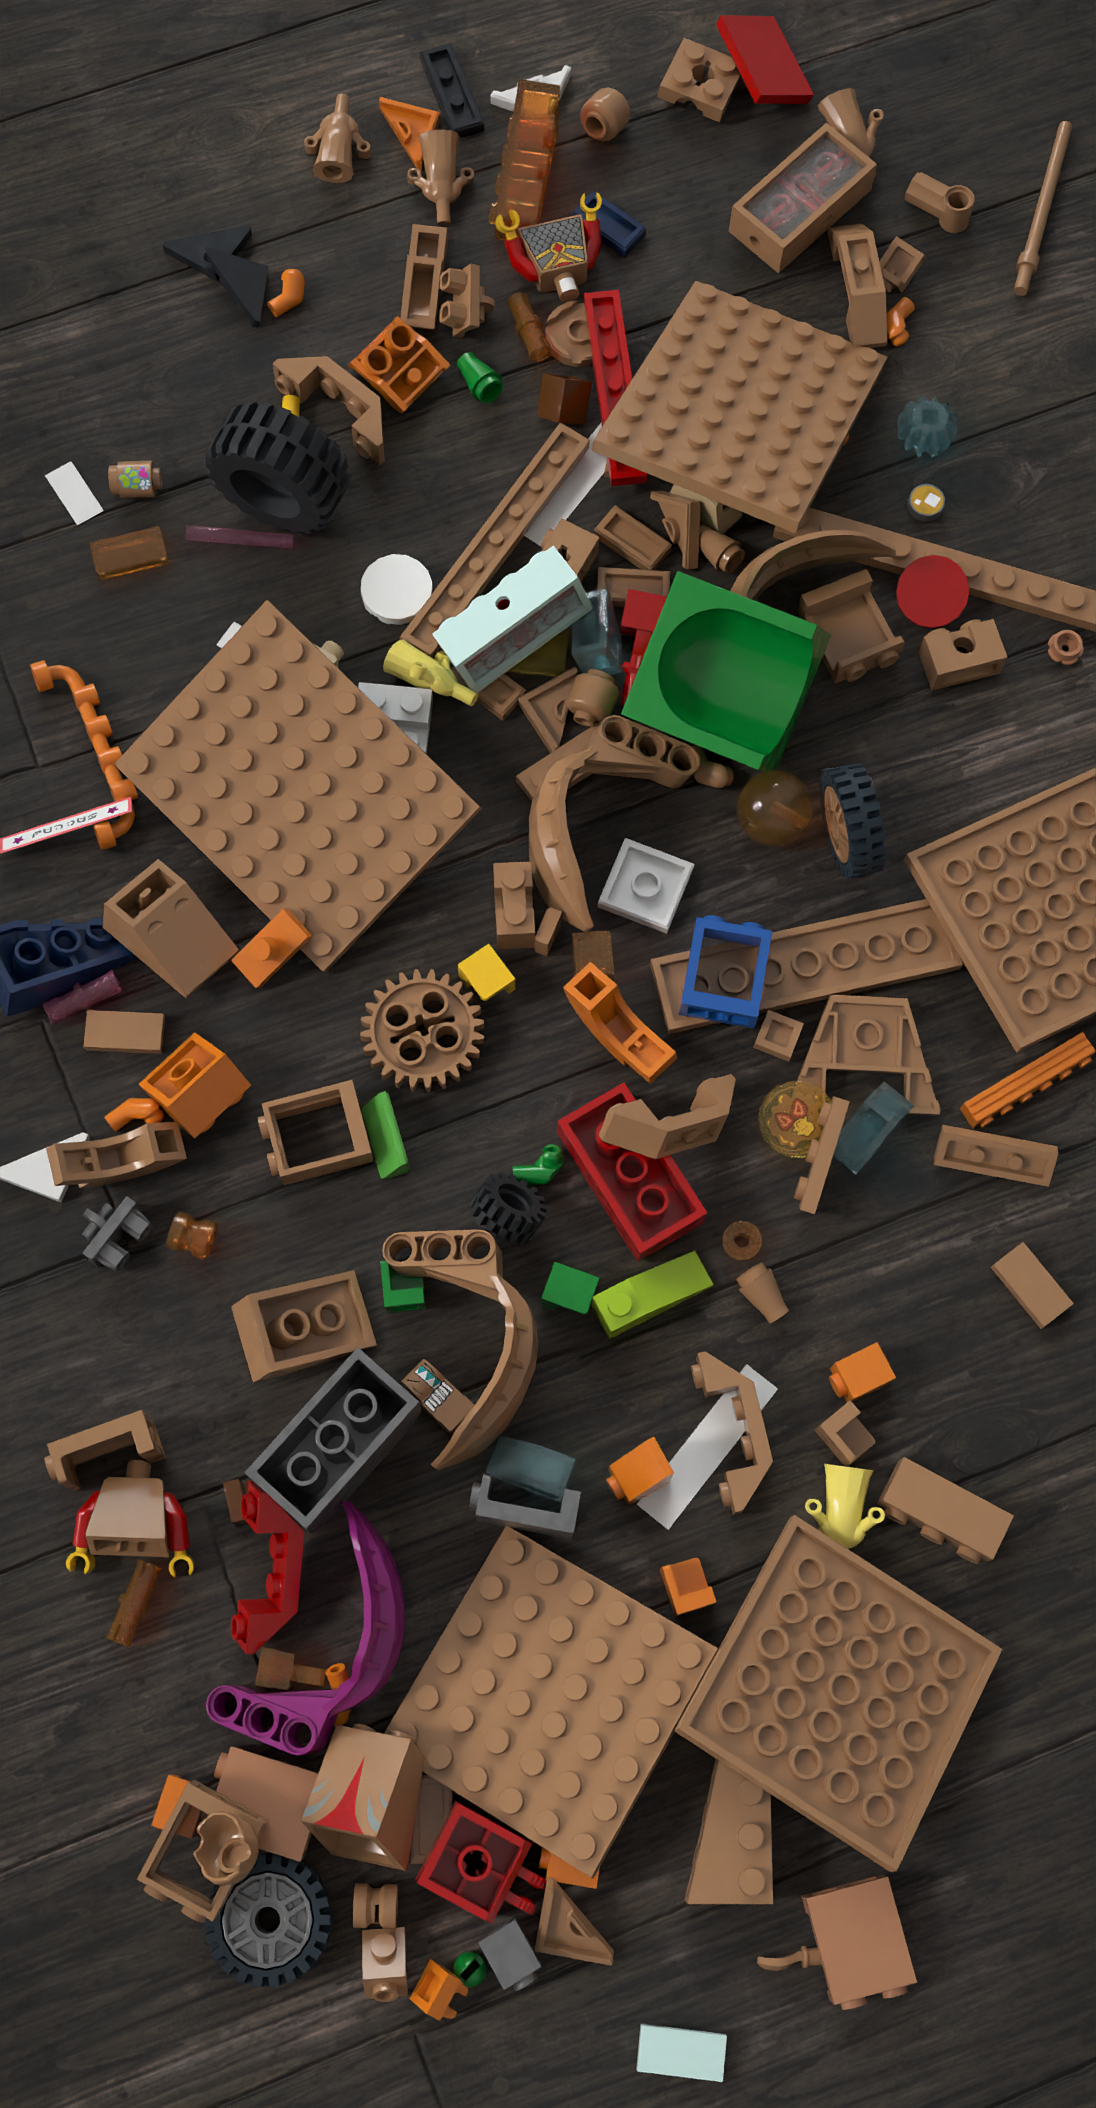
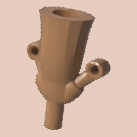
(845, 117)
(336, 138)
(440, 162)

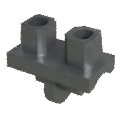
(104, 1246)

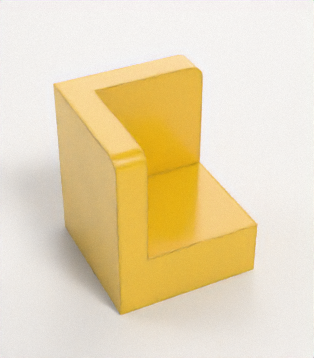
(486, 973)

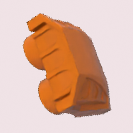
(399, 364)

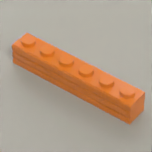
(1027, 1080)

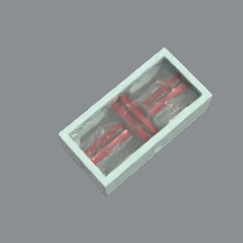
(513, 619)

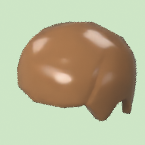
(226, 1848)

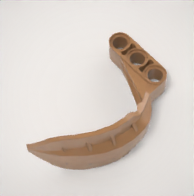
(804, 553)
(549, 841)
(520, 1349)

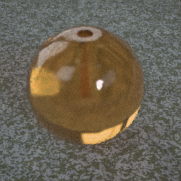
(774, 808)

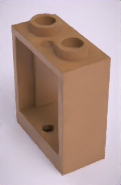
(309, 1101)
(162, 1885)

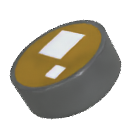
(926, 502)

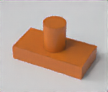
(272, 948)

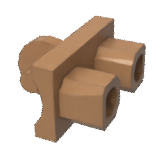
(468, 302)

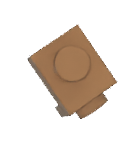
(900, 265)
(384, 1964)

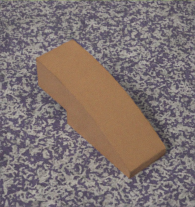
(422, 276)

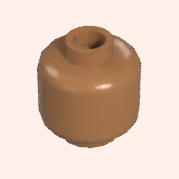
(605, 114)
(592, 697)

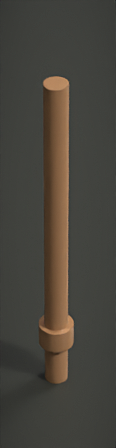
(1029, 258)

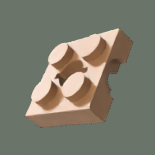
(689, 67)

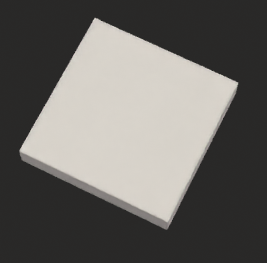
(645, 885)

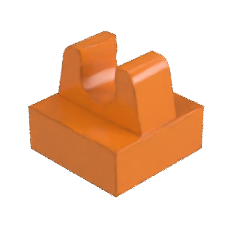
(436, 1990)

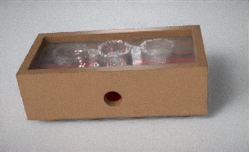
(802, 197)

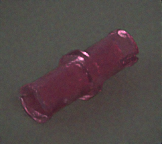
(82, 997)

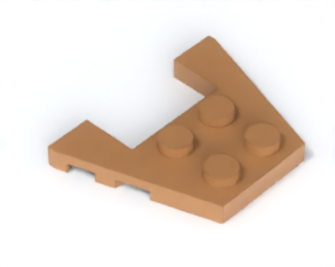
(871, 1038)

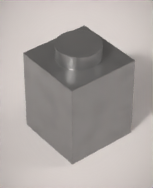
(510, 1955)

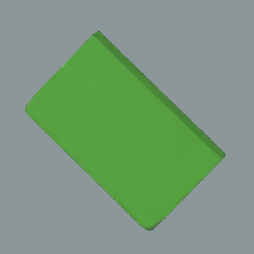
(385, 1137)

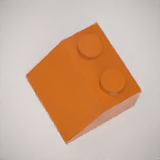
(195, 1084)

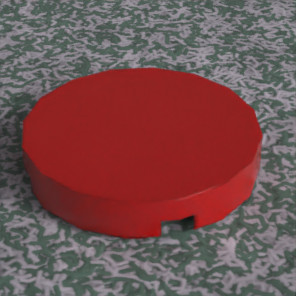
(932, 591)

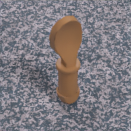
(807, 1956)

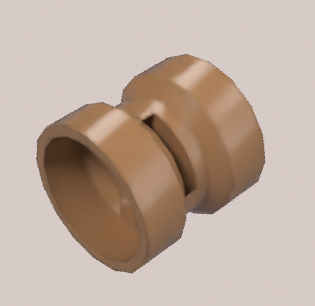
(365, 1906)

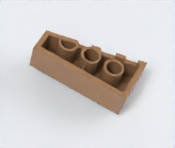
(733, 1844)

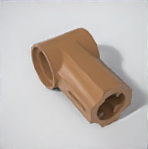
(949, 204)

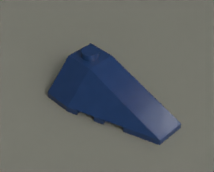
(50, 958)

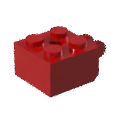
(485, 1889)

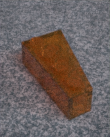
(527, 155)

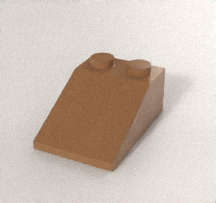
(302, 1325)

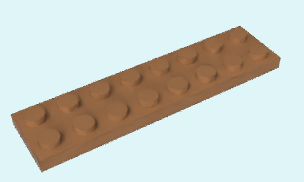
(814, 961)

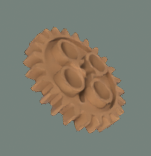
(435, 1061)

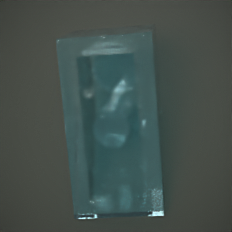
(597, 636)
(871, 1127)
(531, 1467)

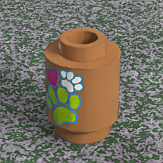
(134, 479)

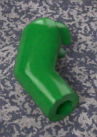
(544, 1168)

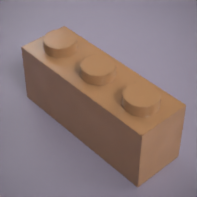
(944, 1511)

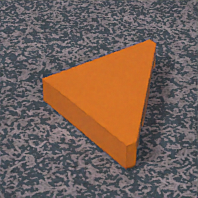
(408, 124)

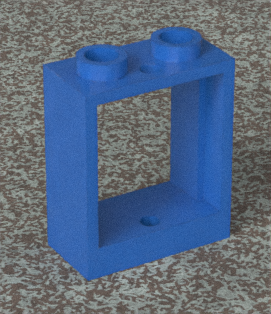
(719, 1007)

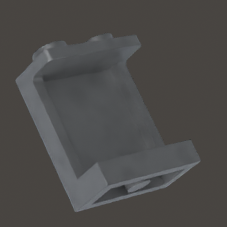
(524, 1518)

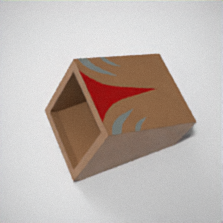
(367, 1796)

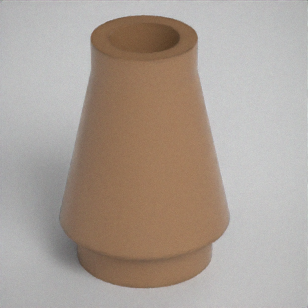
(720, 549)
(763, 1292)

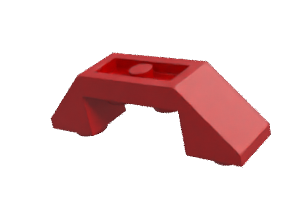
(262, 1618)

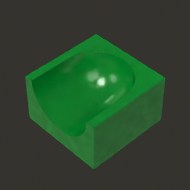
(726, 673)

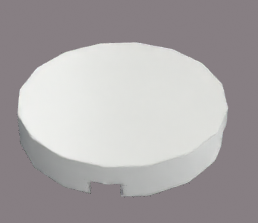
(395, 588)

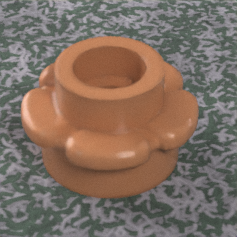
(1068, 639)

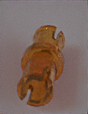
(528, 327)
(133, 1603)

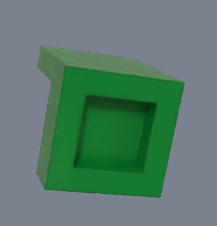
(569, 1289)
(401, 1292)

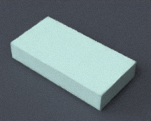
(681, 2052)

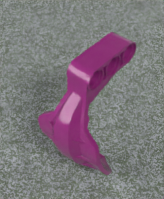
(371, 1666)

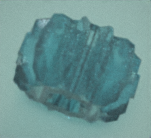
(927, 426)

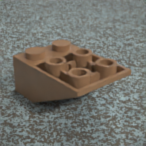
(168, 928)

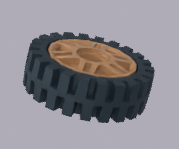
(852, 820)

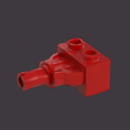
(638, 621)

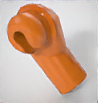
(291, 294)
(895, 321)

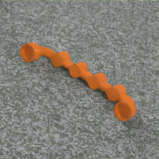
(97, 730)

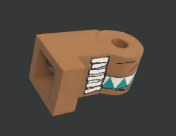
(437, 1396)

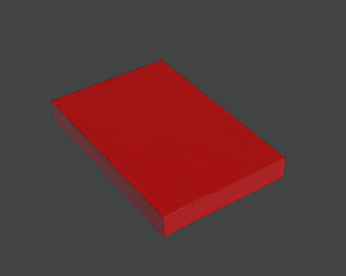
(764, 59)

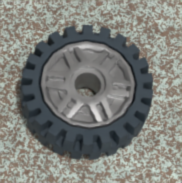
(304, 1927)

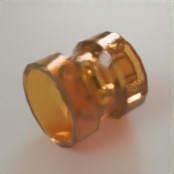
(192, 1235)

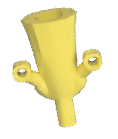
(425, 672)
(844, 1505)

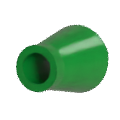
(481, 379)

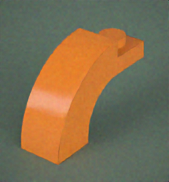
(615, 1025)

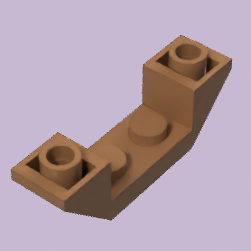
(864, 284)
(306, 374)
(638, 1129)
(718, 1379)

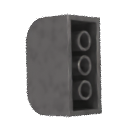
(335, 1441)

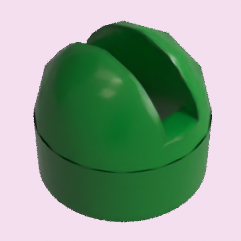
(464, 1961)

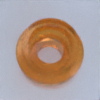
(750, 1232)

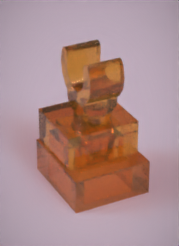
(278, 1669)

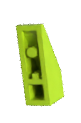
(650, 1293)

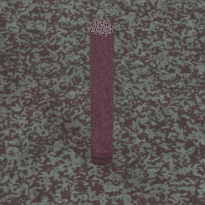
(240, 537)

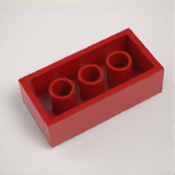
(640, 1194)

